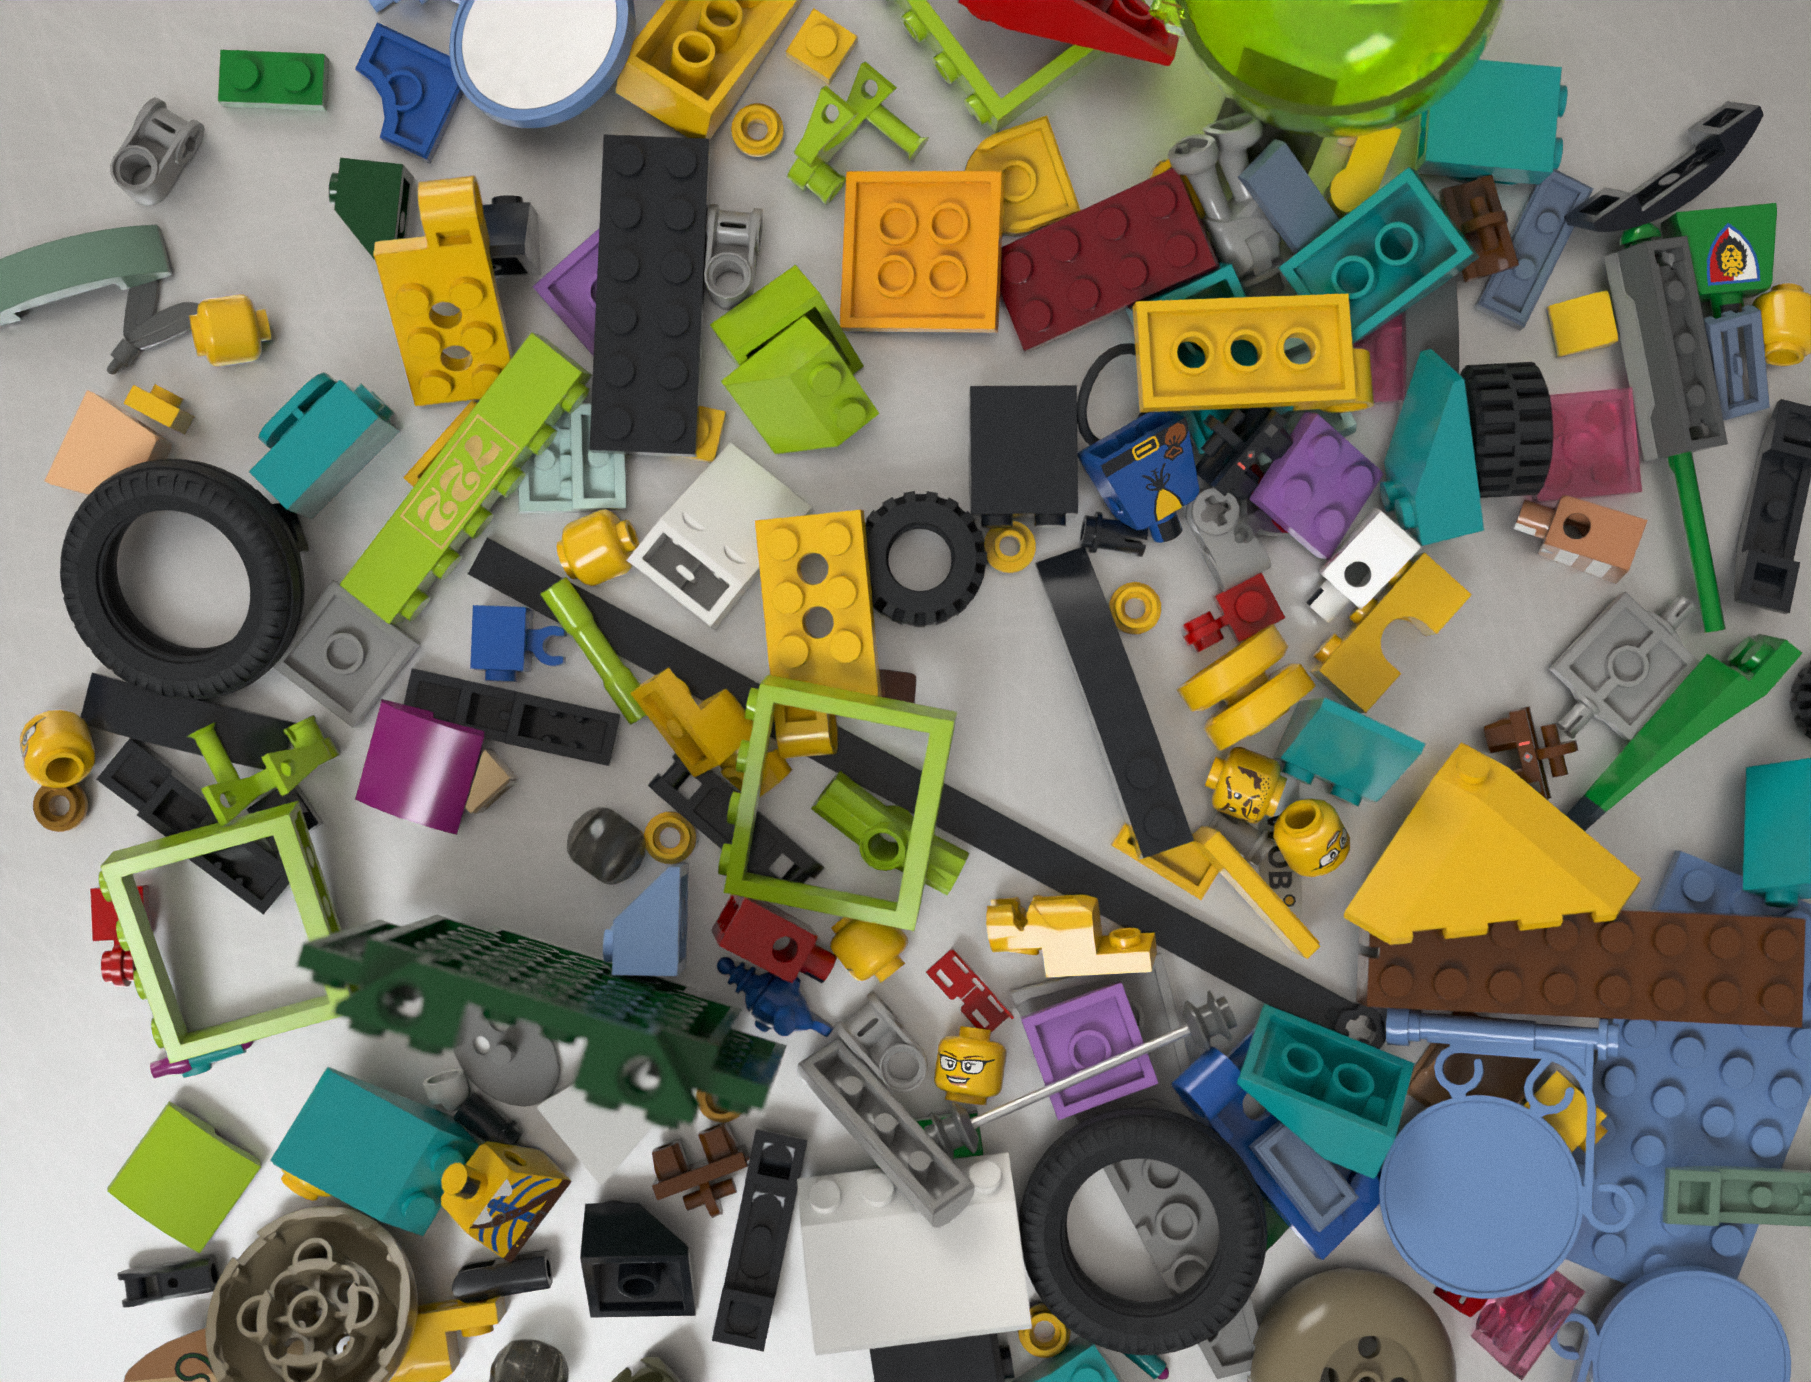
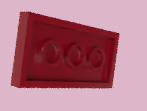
(1104, 259)

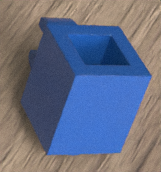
(505, 642)

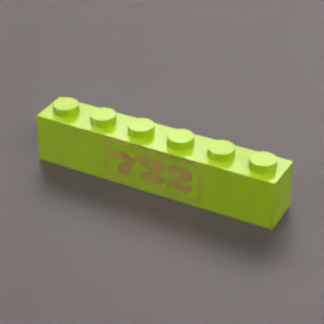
(467, 480)

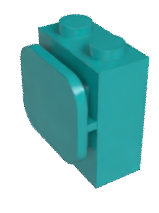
(1495, 125)
(321, 443)
(1778, 832)

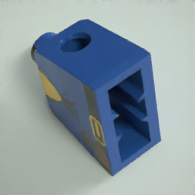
(1145, 472)

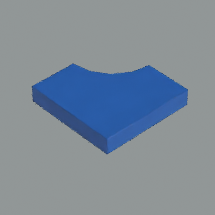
(414, 88)

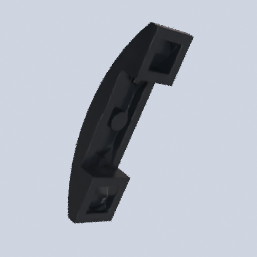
(1716, 143)
(1775, 511)
(167, 721)
(759, 1240)

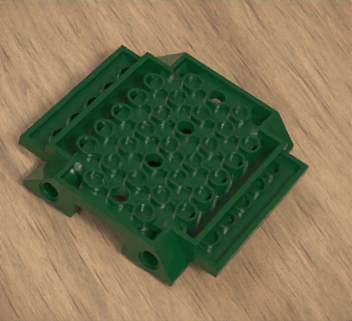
(566, 993)

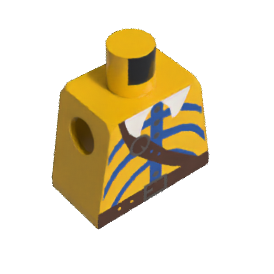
(502, 1194)

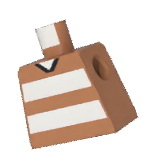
(1606, 540)

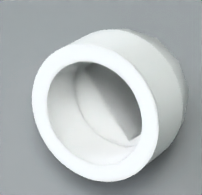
(447, 1090)

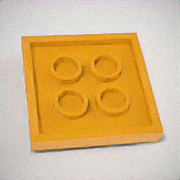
(922, 251)

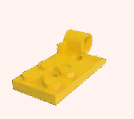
(1332, 380)

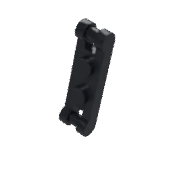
(708, 813)

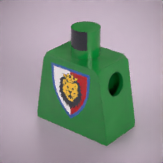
(1728, 252)

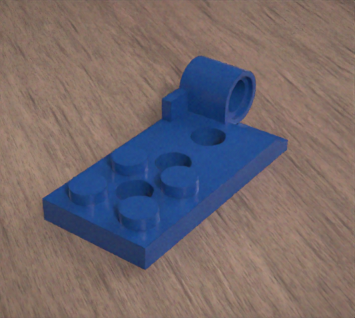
(1216, 1100)

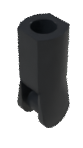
(499, 1277)
(173, 1280)

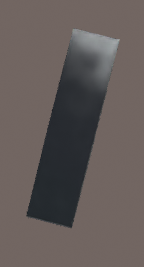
(516, 716)
(176, 806)

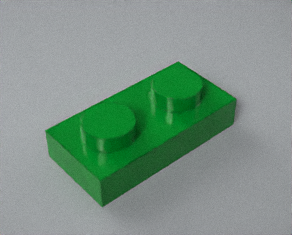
(273, 80)

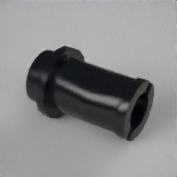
(1110, 535)
(486, 1122)

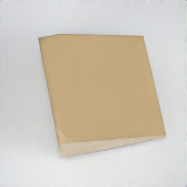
(490, 782)

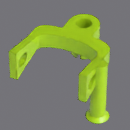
(827, 137)
(283, 768)

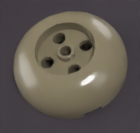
(266, 1305)
(1329, 1314)

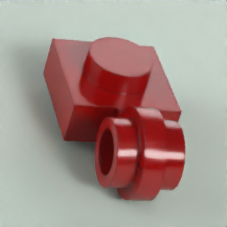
(1243, 609)
(116, 965)

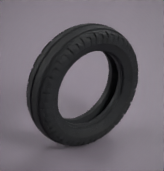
(118, 636)
(1124, 1323)

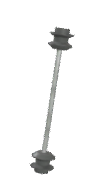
(1200, 1022)

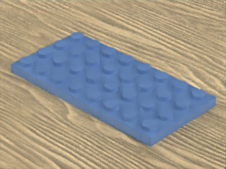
(1691, 1100)

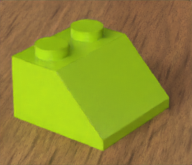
(772, 311)
(800, 392)

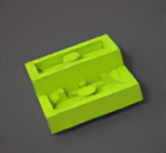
(184, 1177)

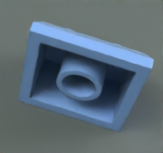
(653, 929)

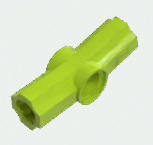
(865, 817)

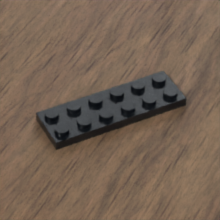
(650, 295)

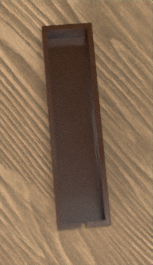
(1625, 968)

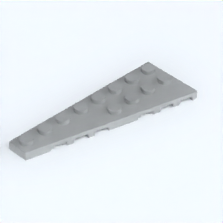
(1161, 1200)

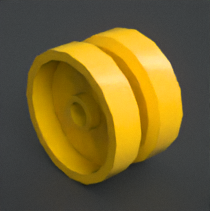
(1249, 693)

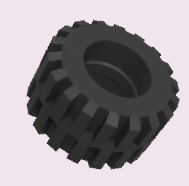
(1509, 427)
(967, 555)

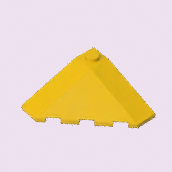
(1483, 854)

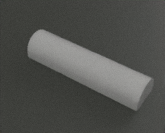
(887, 1133)

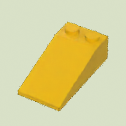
(700, 59)

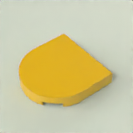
(1035, 176)

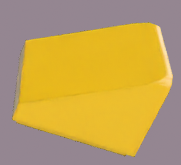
(1583, 324)

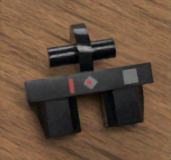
(1237, 445)

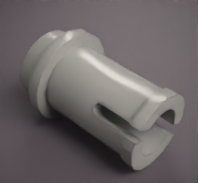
(1243, 837)

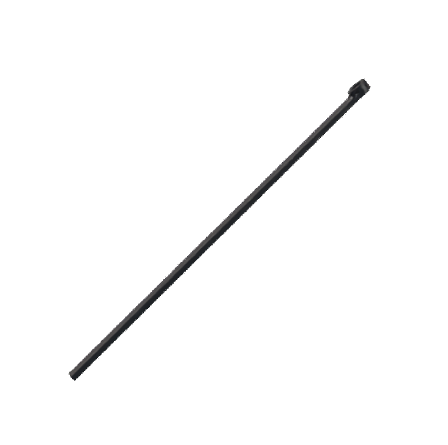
(957, 812)

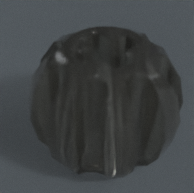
(606, 845)
(529, 1362)

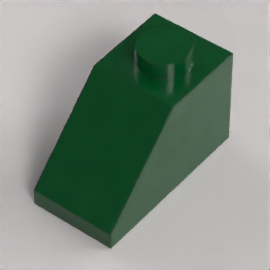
(372, 199)

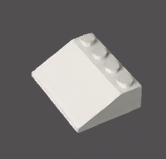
(893, 1278)

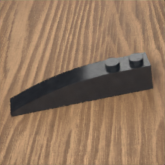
(1114, 704)

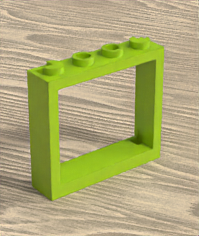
(981, 98)
(744, 805)
(136, 935)

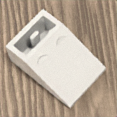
(707, 539)

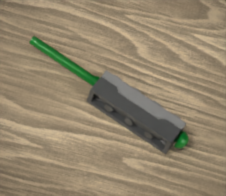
(1670, 378)

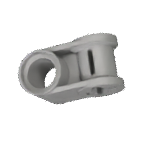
(155, 147)
(732, 245)
(1226, 559)
(882, 1042)

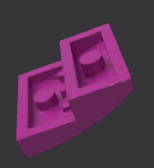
(419, 767)

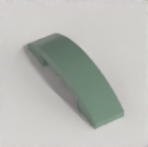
(80, 264)
(1736, 1196)

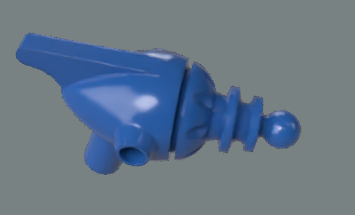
(773, 1000)

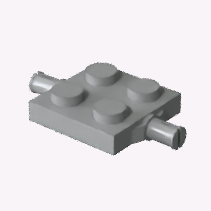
(1625, 666)

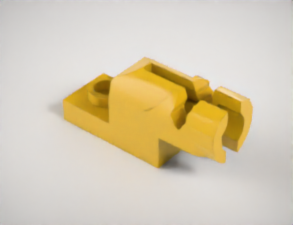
(704, 732)
(1069, 935)
(435, 1345)

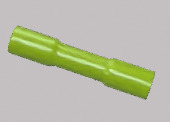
(579, 623)

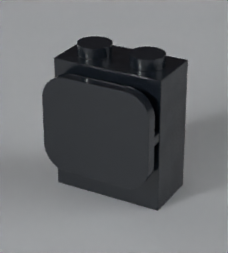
(1023, 454)
(945, 1360)

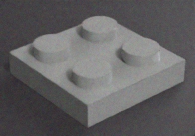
(345, 655)

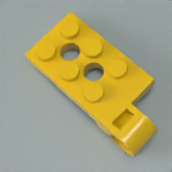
(449, 267)
(849, 652)

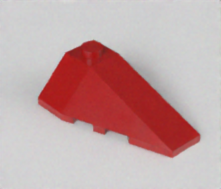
(1102, 25)

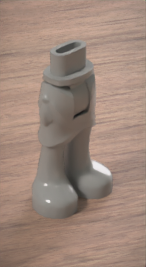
(1239, 226)

